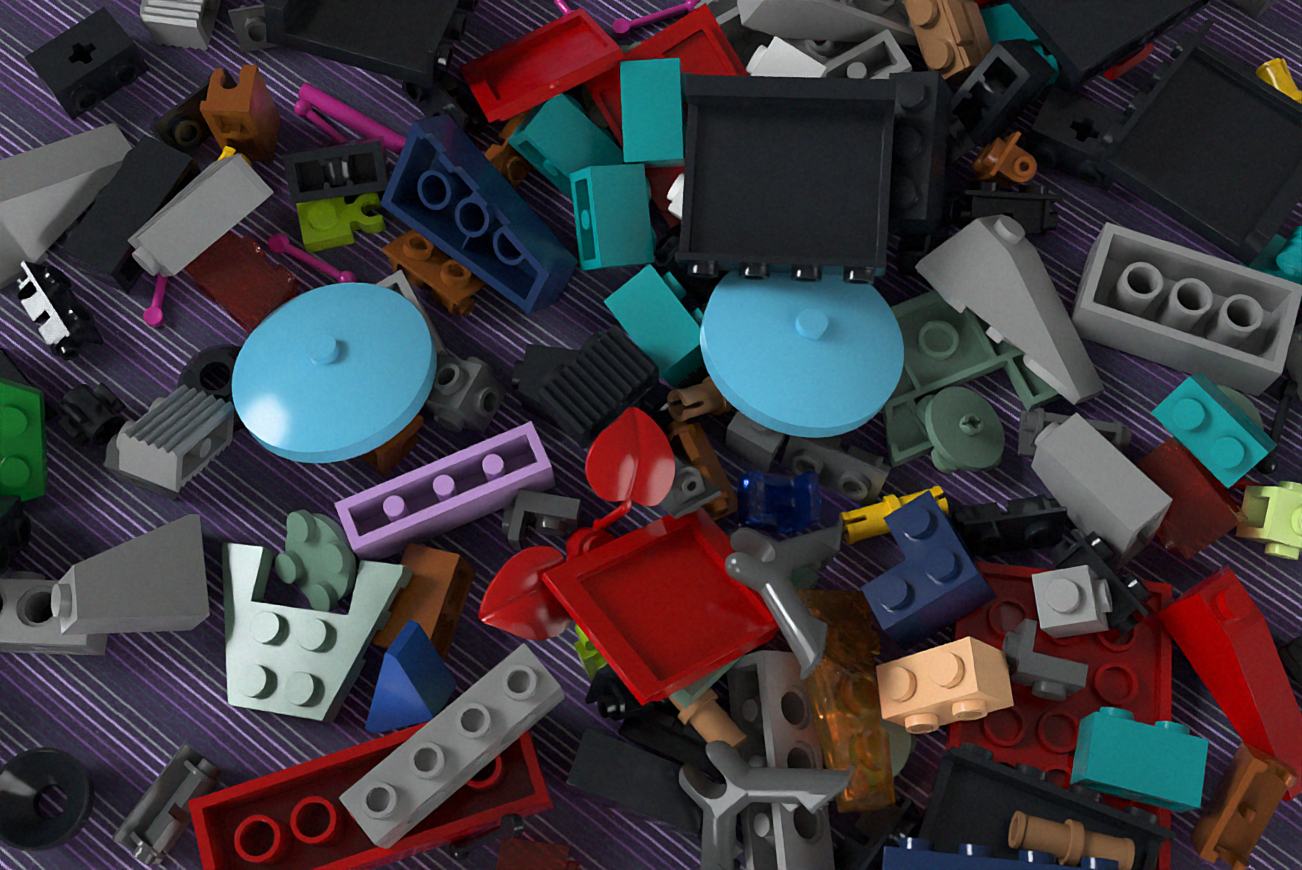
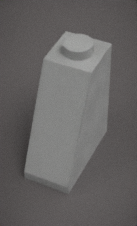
(198, 216)
(1099, 487)
(138, 585)

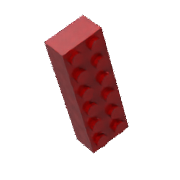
(301, 824)

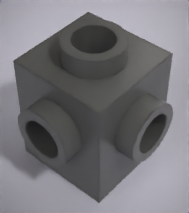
(464, 394)

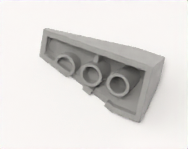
(828, 19)
(49, 190)
(1007, 285)

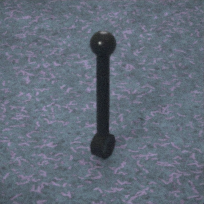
(1288, 389)
(510, 827)

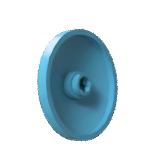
(802, 352)
(334, 372)

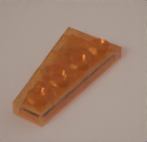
(848, 699)

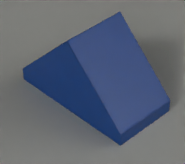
(410, 683)

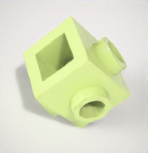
(1274, 518)

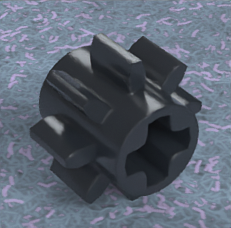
(91, 414)

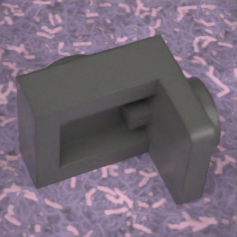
(1047, 675)

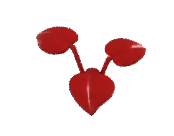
(623, 464)

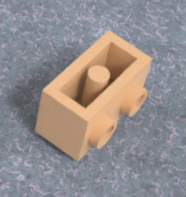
(944, 685)

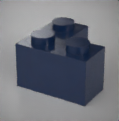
(934, 582)

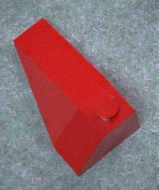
(1239, 665)

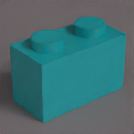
(654, 112)
(563, 140)
(612, 216)
(660, 322)
(1213, 428)
(1139, 760)

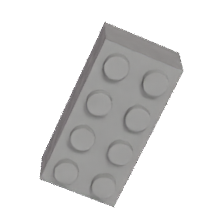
(1185, 309)

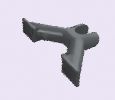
(767, 569)
(746, 785)

